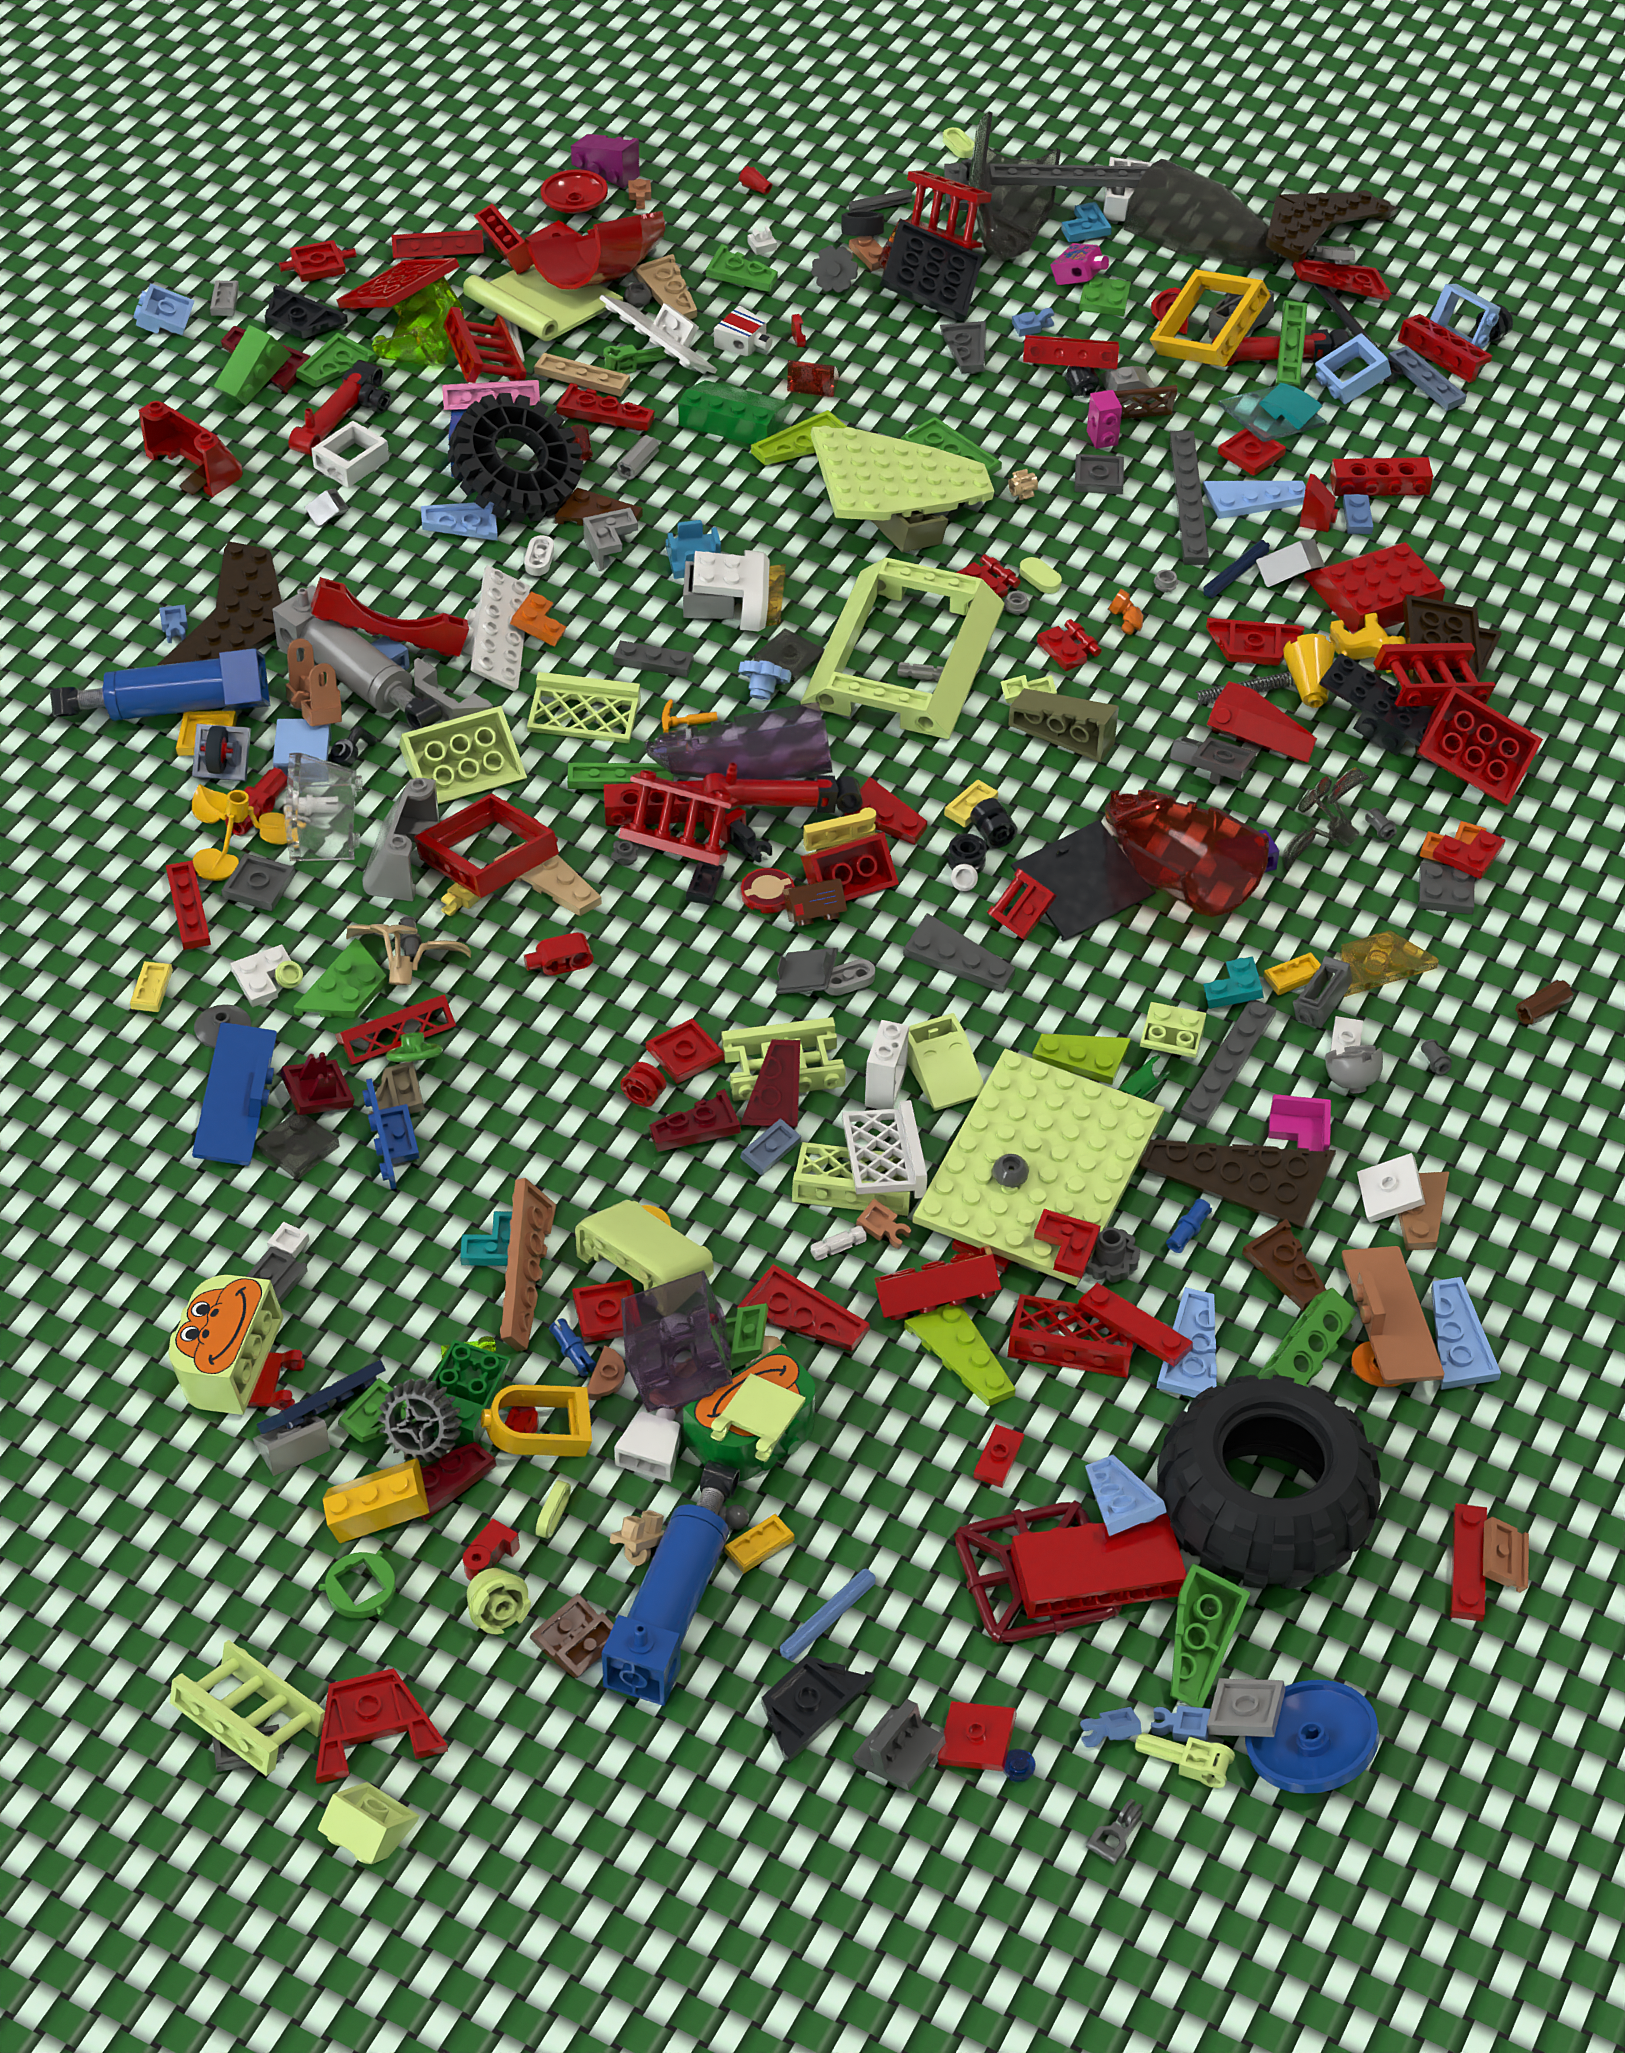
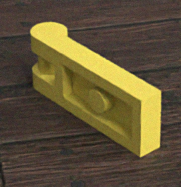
(839, 830)

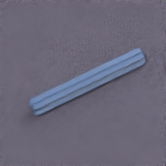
(827, 1614)

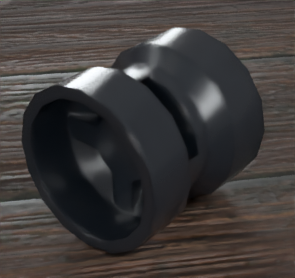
(373, 397)

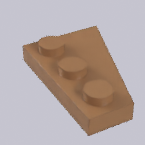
(1422, 1224)

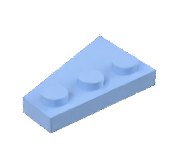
(460, 519)

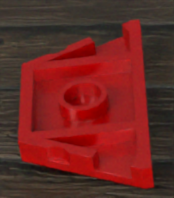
(1252, 640)

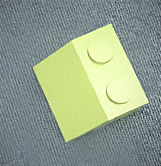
(366, 1822)

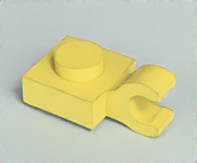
(457, 897)

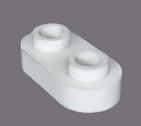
(539, 555)

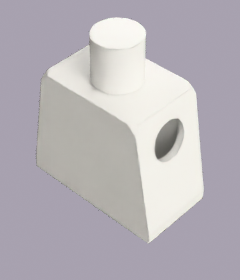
(650, 1444)

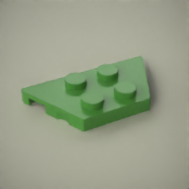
(345, 985)

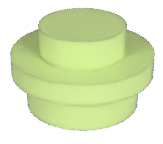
(288, 974)

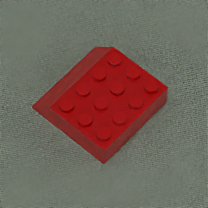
(1375, 585)

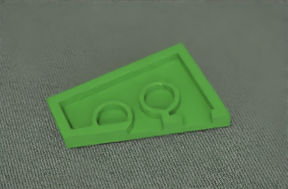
(737, 270)
(333, 360)

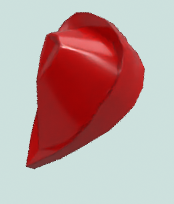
(1162, 304)

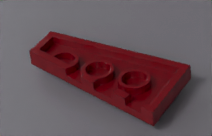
(286, 374)

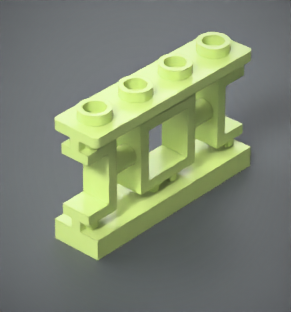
(756, 1040)

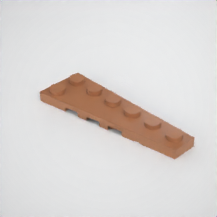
(529, 1224)

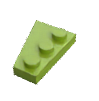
(1083, 1055)

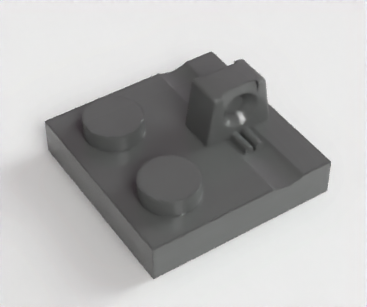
(1223, 760)

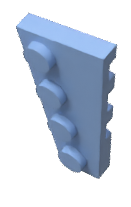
(1250, 497)
(1199, 1367)

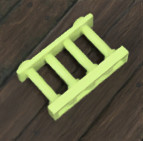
(238, 1732)

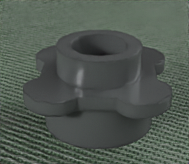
(625, 852)

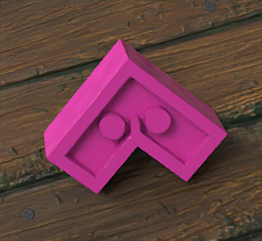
(1301, 1121)

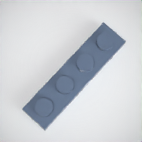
(1427, 378)

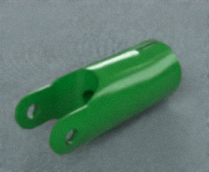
(1143, 1080)

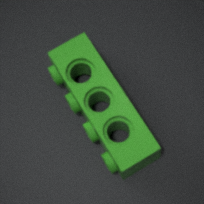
(1311, 1338)

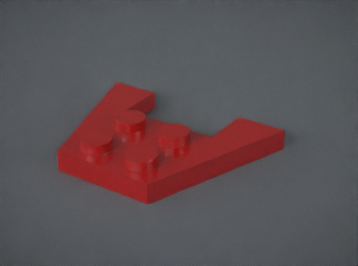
(369, 1710)

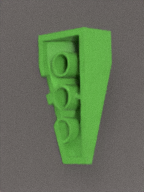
(1204, 1627)

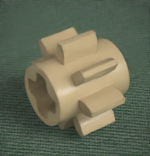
(1023, 484)

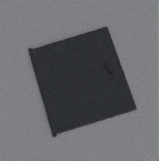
(1087, 876)

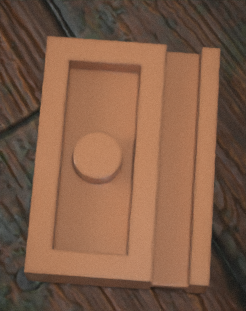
(1505, 1554)

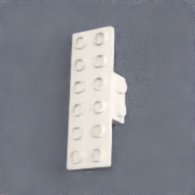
(668, 330)
(491, 638)

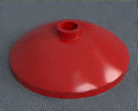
(574, 191)

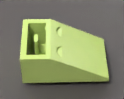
(943, 1062)

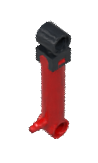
(1316, 346)
(338, 405)
(821, 794)

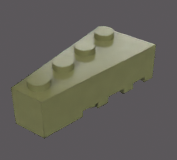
(914, 531)
(1066, 721)

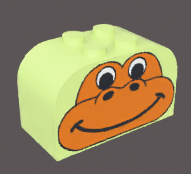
(225, 1341)

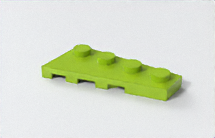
(793, 441)
(962, 1349)

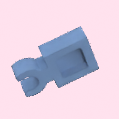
(174, 621)
(1184, 1723)

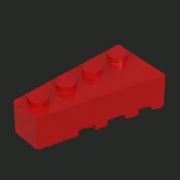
(938, 1284)

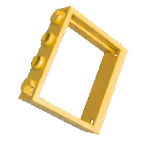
(1233, 332)

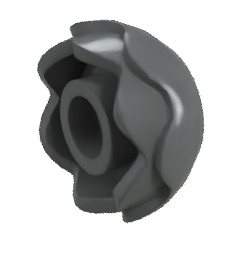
(638, 294)
(1013, 1177)

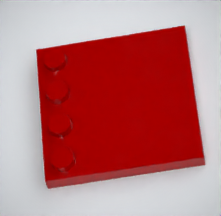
(397, 283)

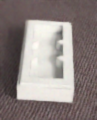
(1346, 1033)

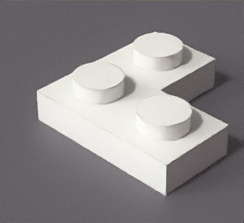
(255, 973)

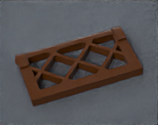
(1147, 393)

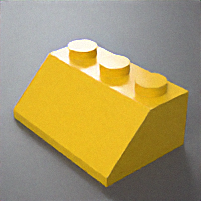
(376, 1501)

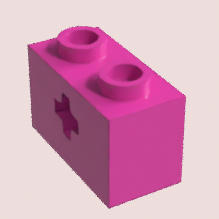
(1104, 419)

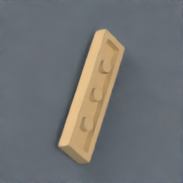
(582, 374)

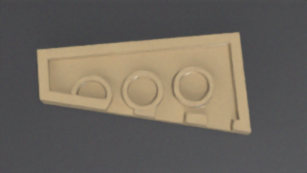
(666, 284)
(561, 883)

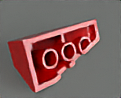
(1253, 719)

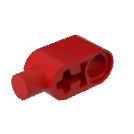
(560, 954)

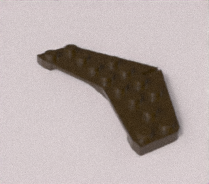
(1303, 218)
(242, 611)

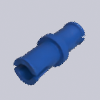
(1189, 1226)
(572, 1347)

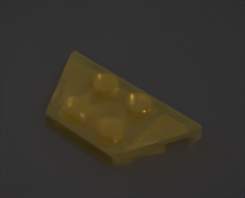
(1383, 960)

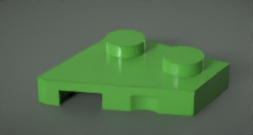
(363, 1415)

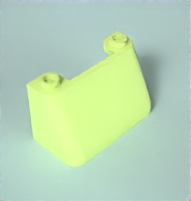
(640, 1245)

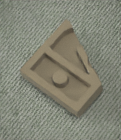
(400, 1087)

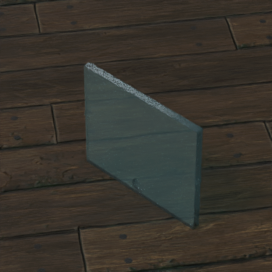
(1256, 419)

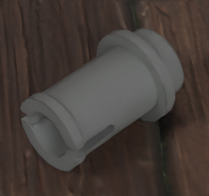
(1385, 828)
(1439, 1062)

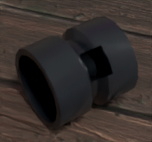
(993, 823)

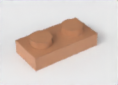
(867, 250)

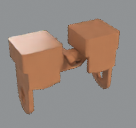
(307, 687)

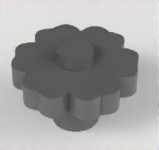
(834, 268)
(1114, 1255)

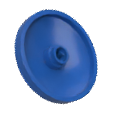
(1320, 1740)

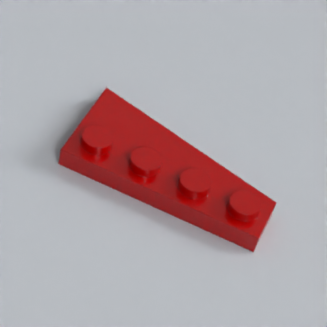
(805, 1310)

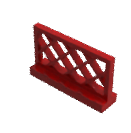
(1067, 1350)

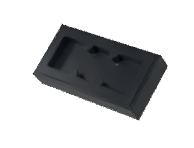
(705, 883)

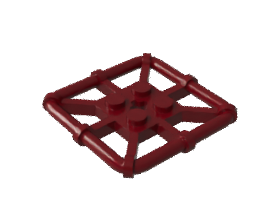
(977, 1584)

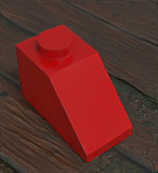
(1318, 506)

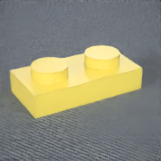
(961, 807)

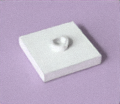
(1391, 1188)

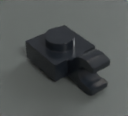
(745, 841)

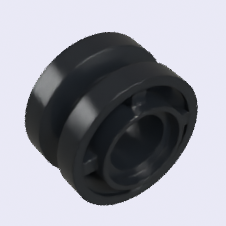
(1502, 327)
(967, 850)

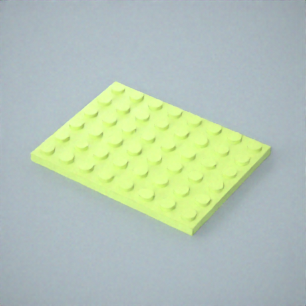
(1078, 1149)

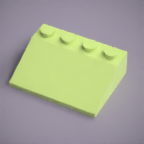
(464, 754)

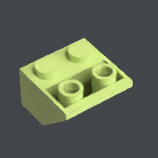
(1173, 1030)

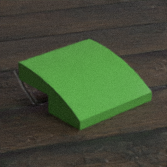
(746, 1334)

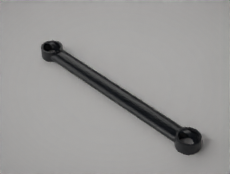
(1352, 324)

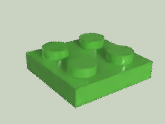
(1105, 296)

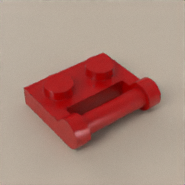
(1028, 908)

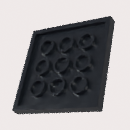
(931, 270)

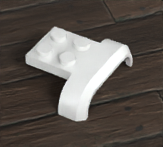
(737, 577)

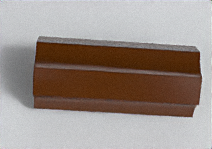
(1544, 1002)

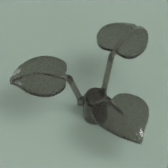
(1338, 827)

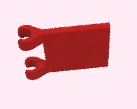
(264, 1391)

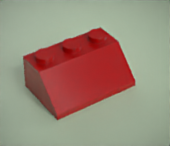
(860, 863)

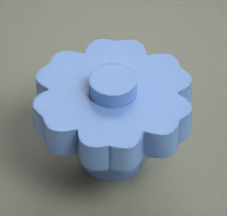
(763, 677)

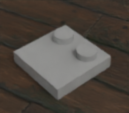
(1246, 1707)

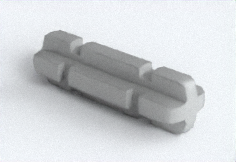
(919, 671)

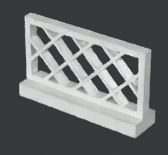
(906, 1148)

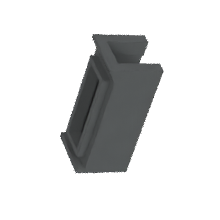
(1317, 1012)

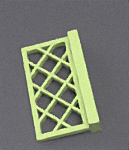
(587, 692)
(832, 1191)

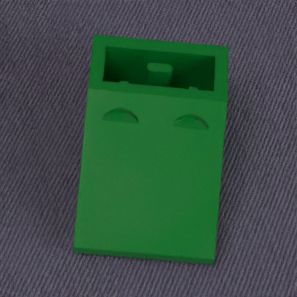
(474, 1380)

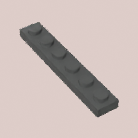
(1228, 1063)

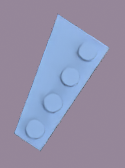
(1460, 1337)
(1122, 1495)

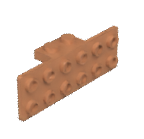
(1392, 1315)

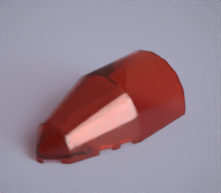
(1189, 851)

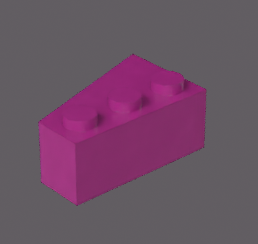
(609, 157)

